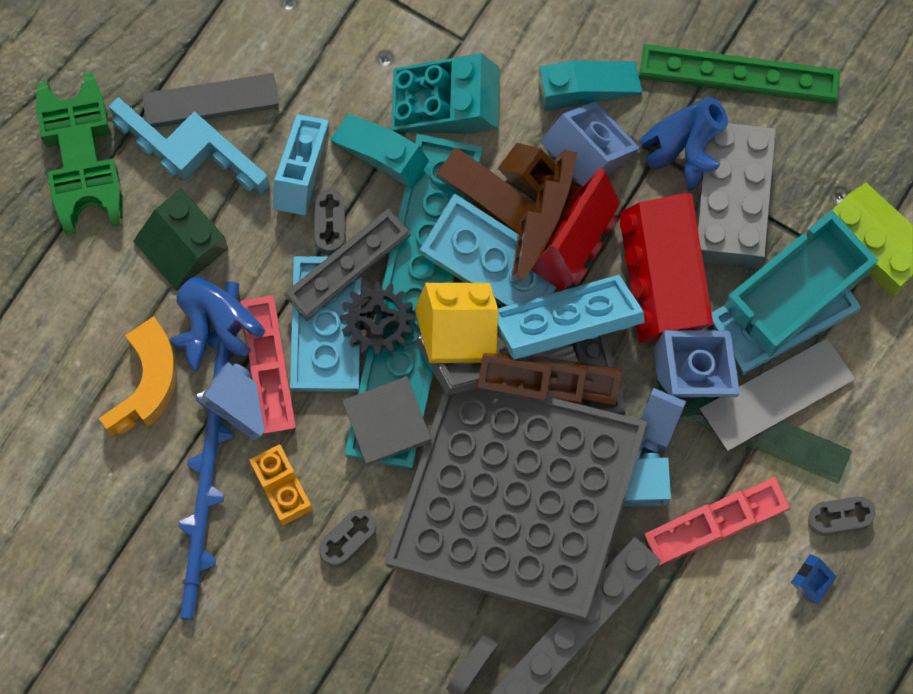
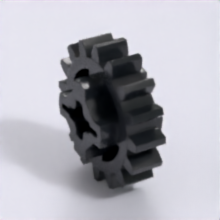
(390, 319)

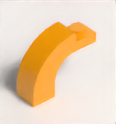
(157, 380)

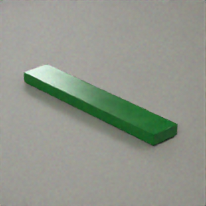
(739, 74)

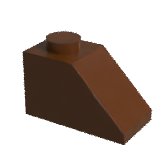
(528, 168)

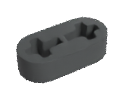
(321, 221)
(840, 508)
(342, 532)
(472, 665)

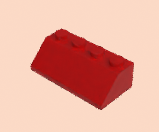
(666, 266)

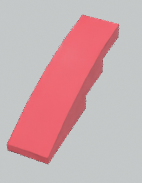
(269, 366)
(718, 521)

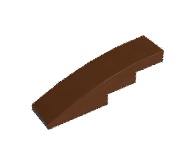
(484, 189)
(537, 226)
(549, 378)

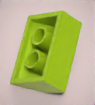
(883, 233)

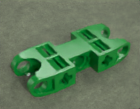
(84, 178)

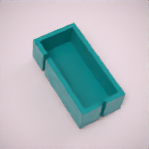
(801, 283)

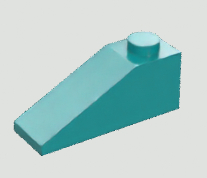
(586, 82)
(381, 149)

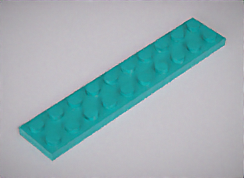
(409, 273)

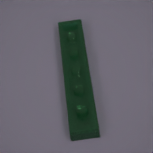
(782, 442)

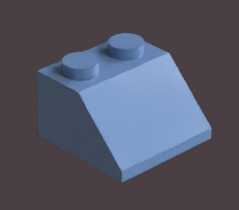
(594, 137)
(696, 364)

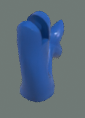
(688, 128)
(202, 300)

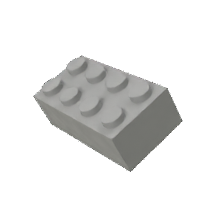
(736, 196)

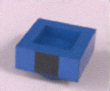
(813, 579)

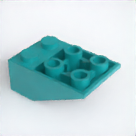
(446, 96)

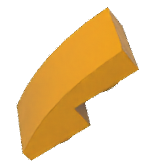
(281, 484)

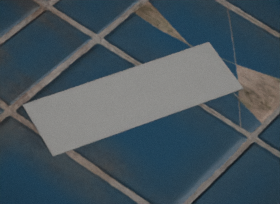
(778, 394)

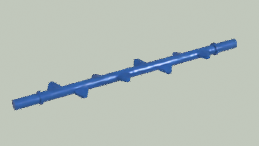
(206, 494)

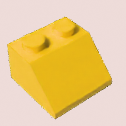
(457, 321)

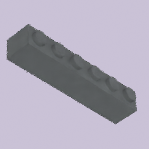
(570, 635)

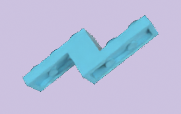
(188, 147)

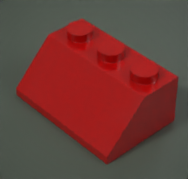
(579, 232)

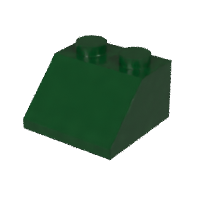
(180, 239)

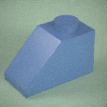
(235, 400)
(662, 416)

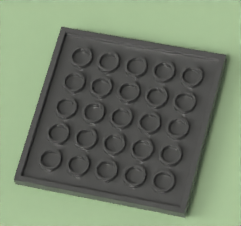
(519, 498)

